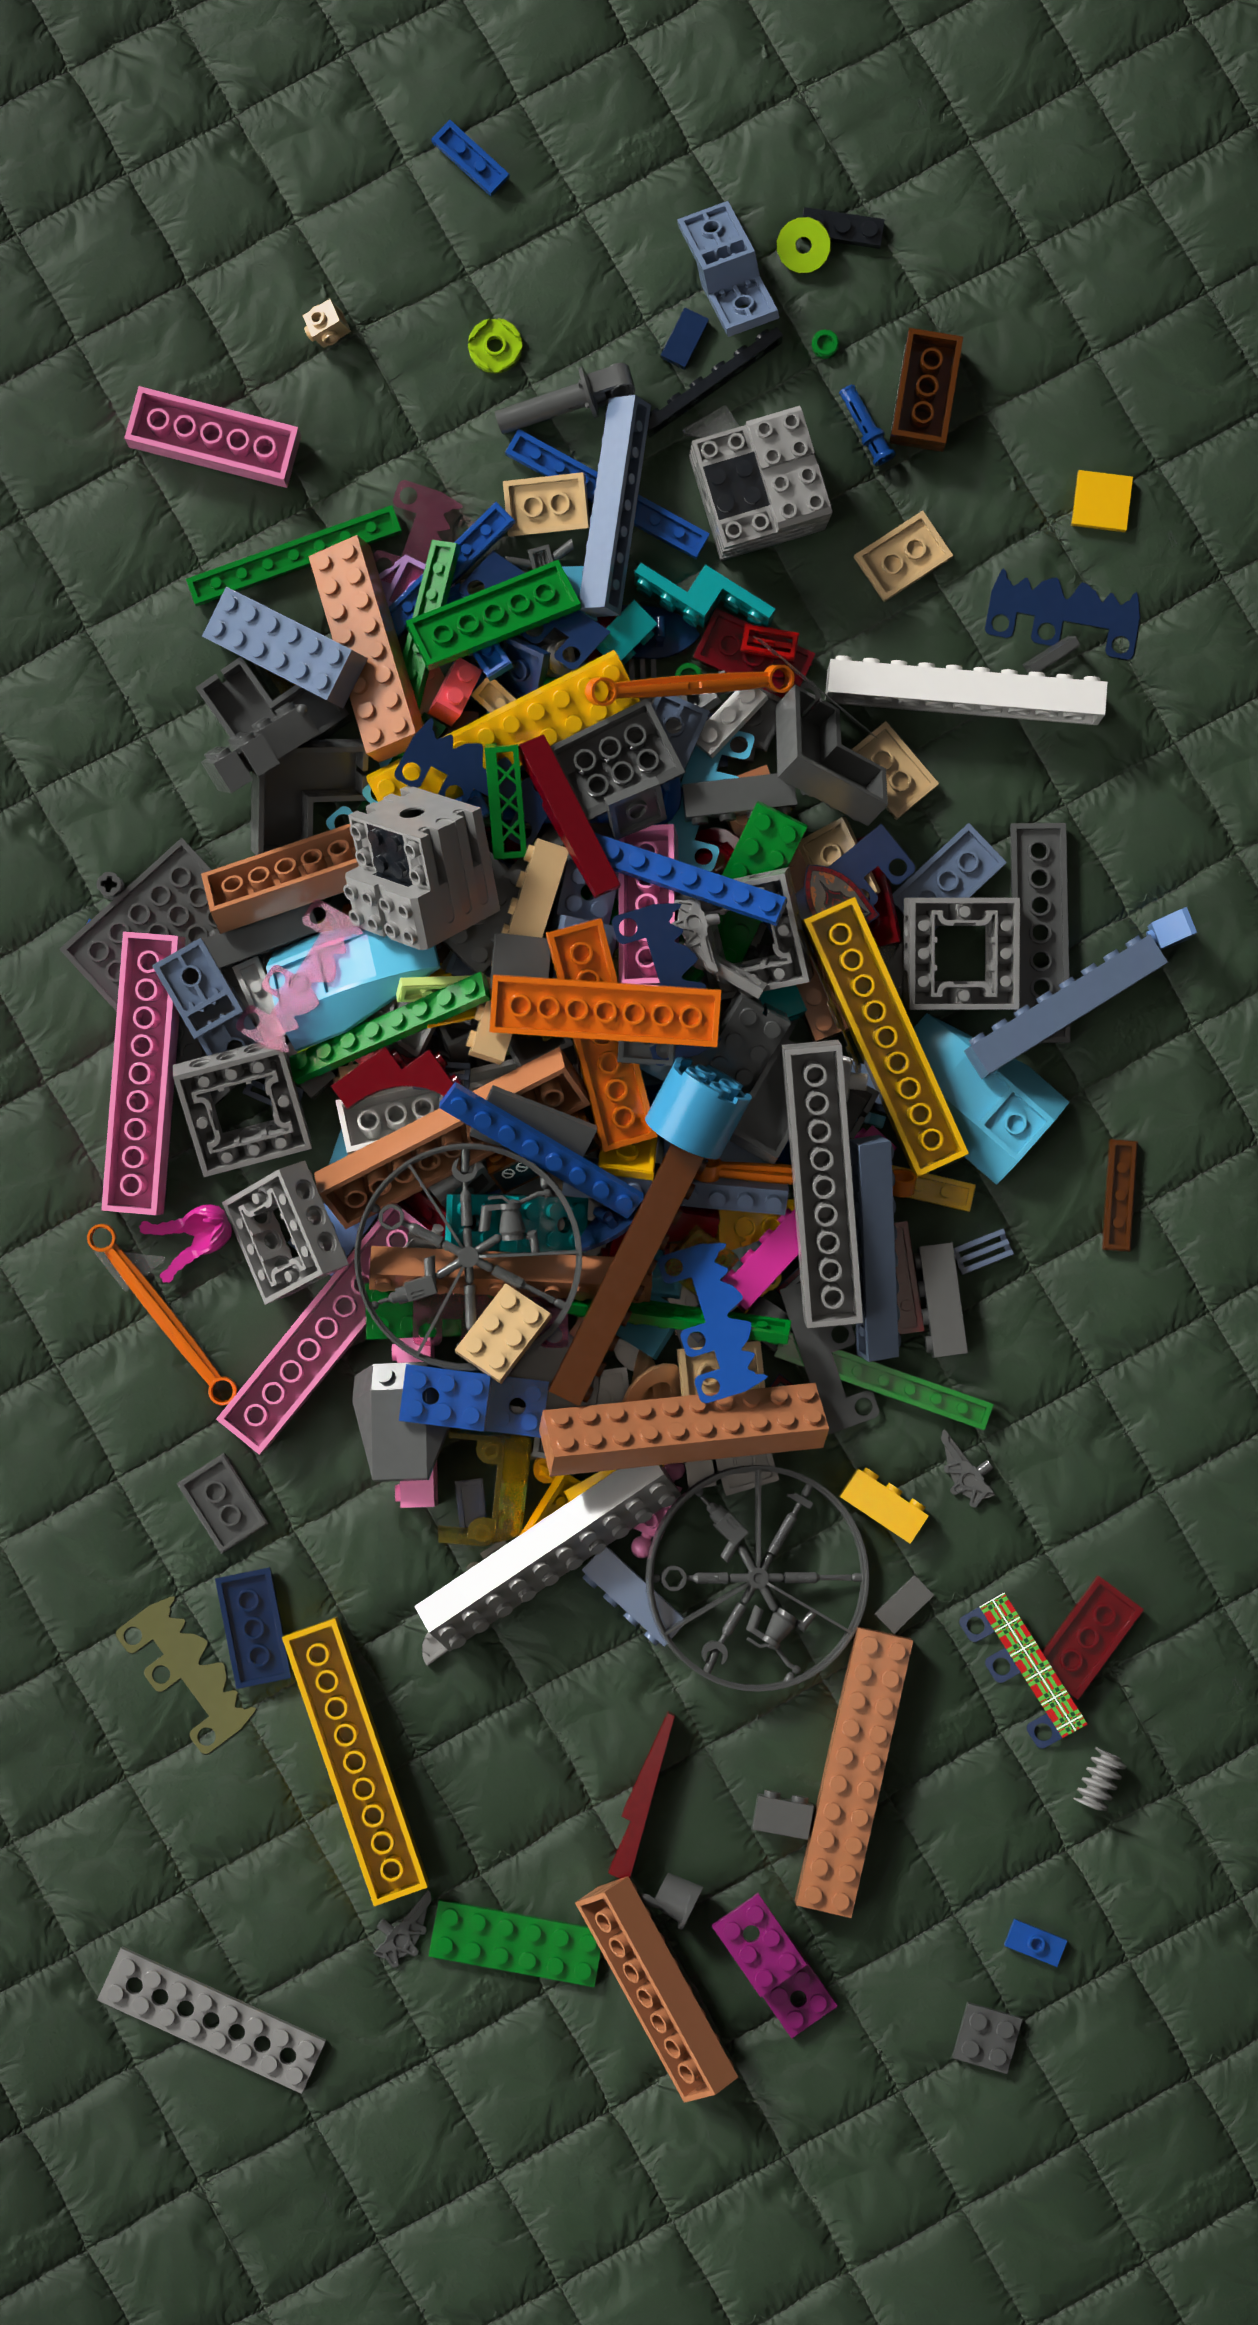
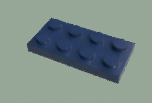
(253, 1627)

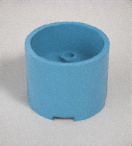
(697, 1108)

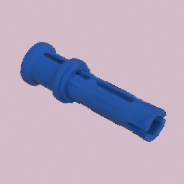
(872, 436)

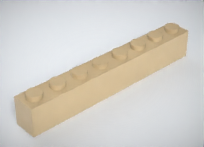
(528, 918)

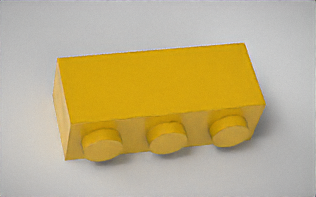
(884, 1504)

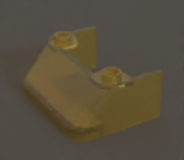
(512, 1459)

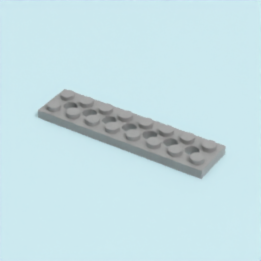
(213, 2039)

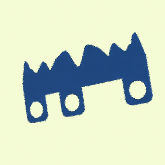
(722, 1333)

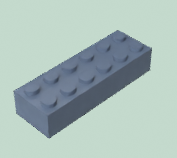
(285, 647)

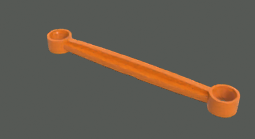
(689, 685)
(782, 1173)
(162, 1314)

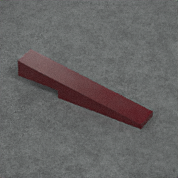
(567, 815)
(639, 1802)

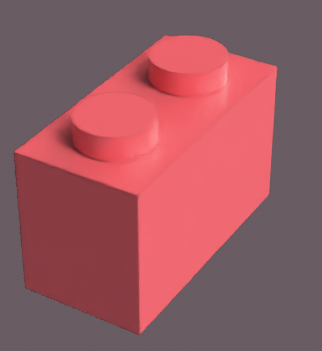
(454, 691)

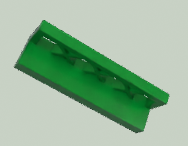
(495, 804)

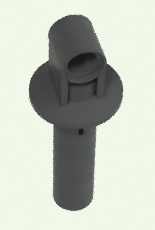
(590, 391)

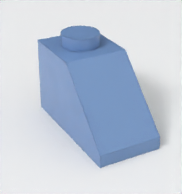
(1172, 929)

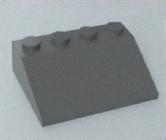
(616, 756)

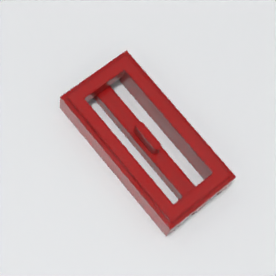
(778, 644)

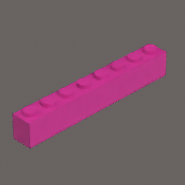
(773, 1255)

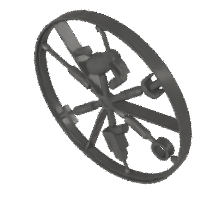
(511, 1229)
(757, 1578)

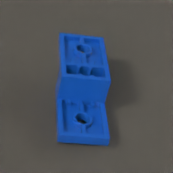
(472, 1401)

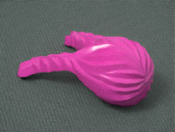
(205, 1223)

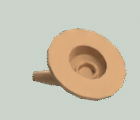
(653, 1380)

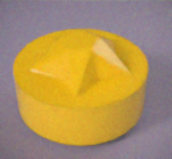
(541, 1471)

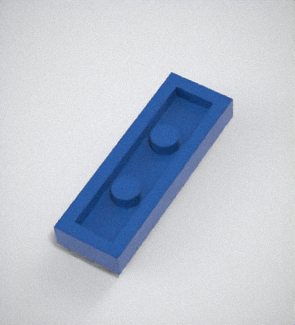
(470, 158)

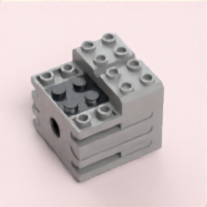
(760, 483)
(420, 868)

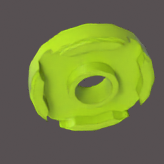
(788, 251)
(495, 361)

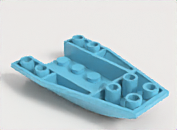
(362, 984)
(994, 1114)

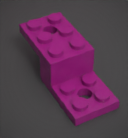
(774, 1965)

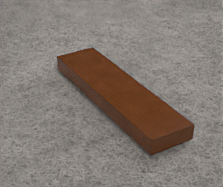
(1119, 1195)

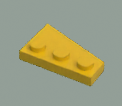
(744, 1228)

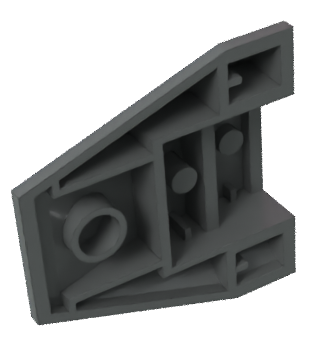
(394, 1447)

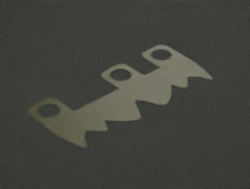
(182, 1659)

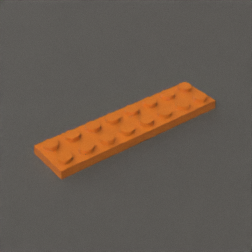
(605, 1010)
(612, 1087)

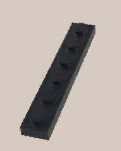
(720, 375)

